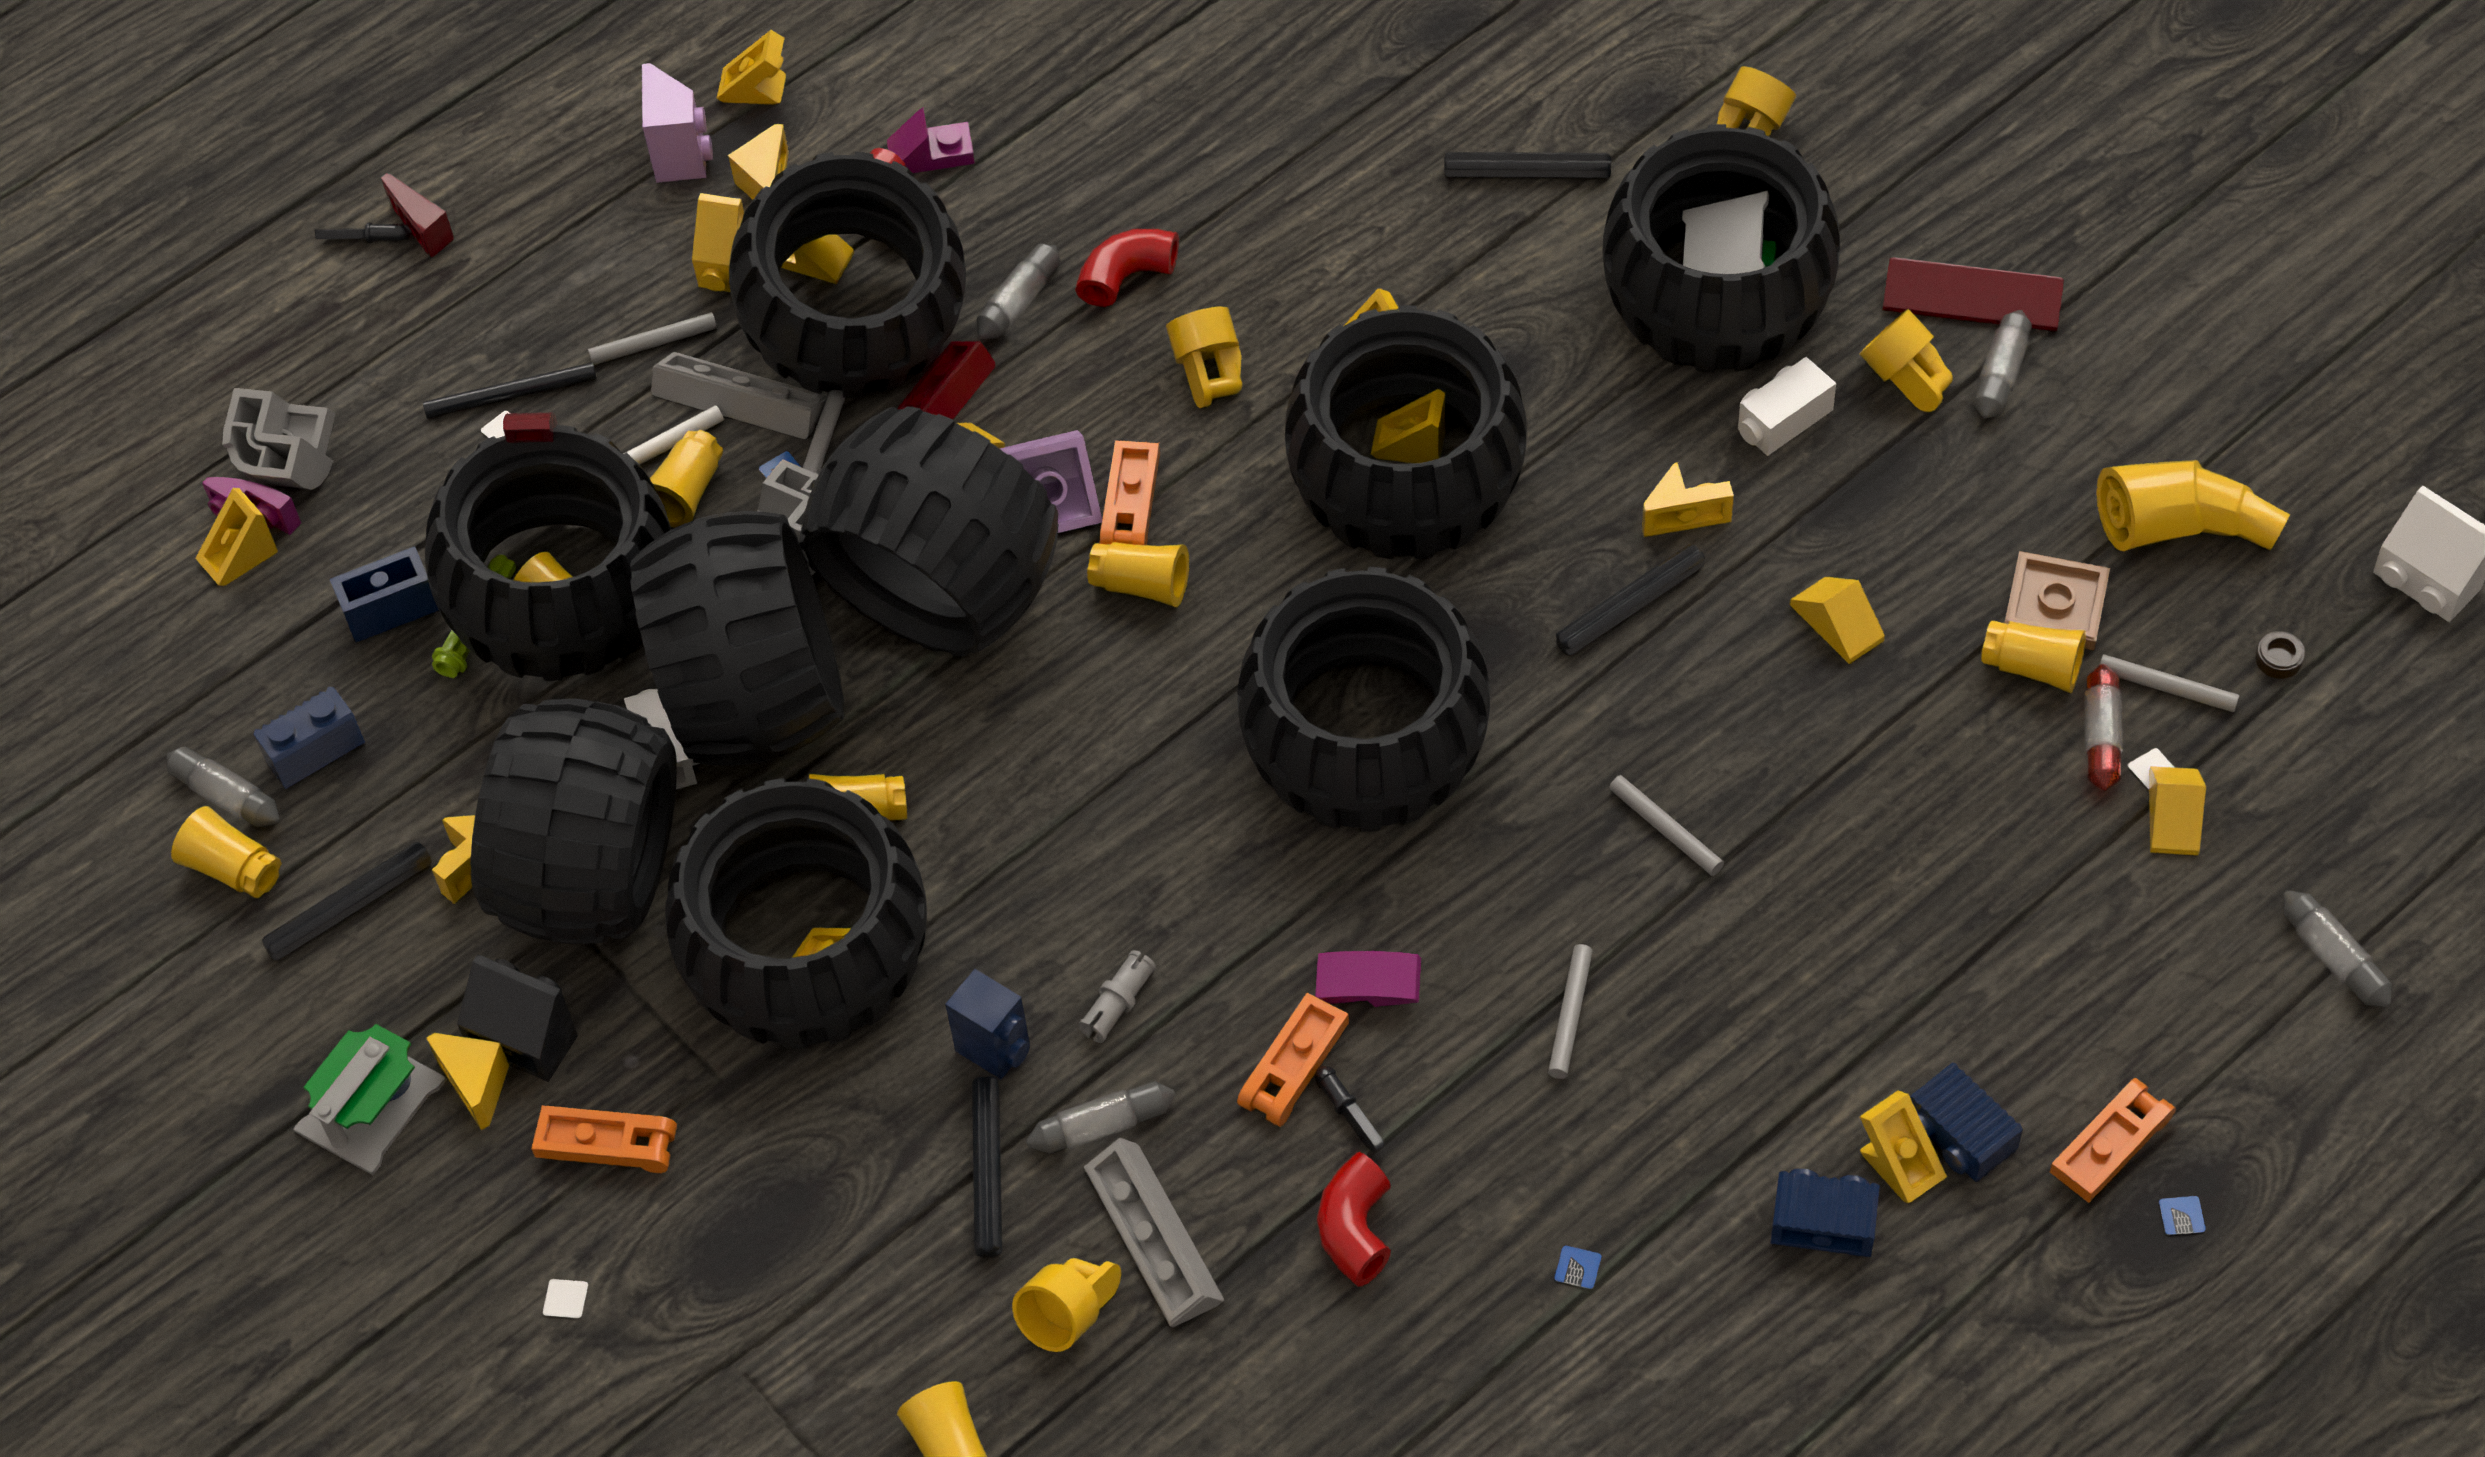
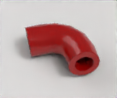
(1121, 256)
(1344, 1222)

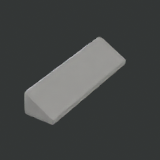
(737, 394)
(1153, 1232)

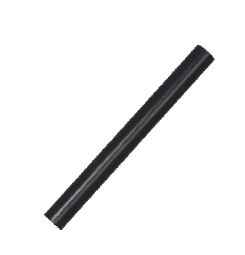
(509, 390)

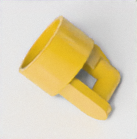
(1758, 99)
(1206, 336)
(1910, 361)
(1064, 1302)

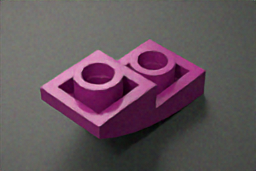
(274, 505)
(1368, 975)

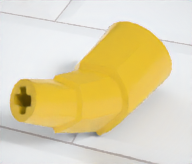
(2181, 500)

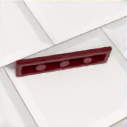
(1971, 292)
(951, 379)

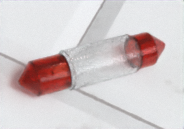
(2103, 727)

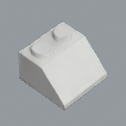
(2434, 555)

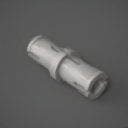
(1117, 996)

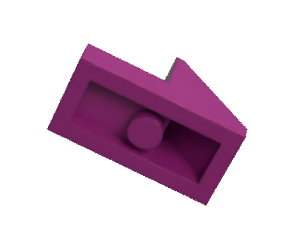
(931, 147)

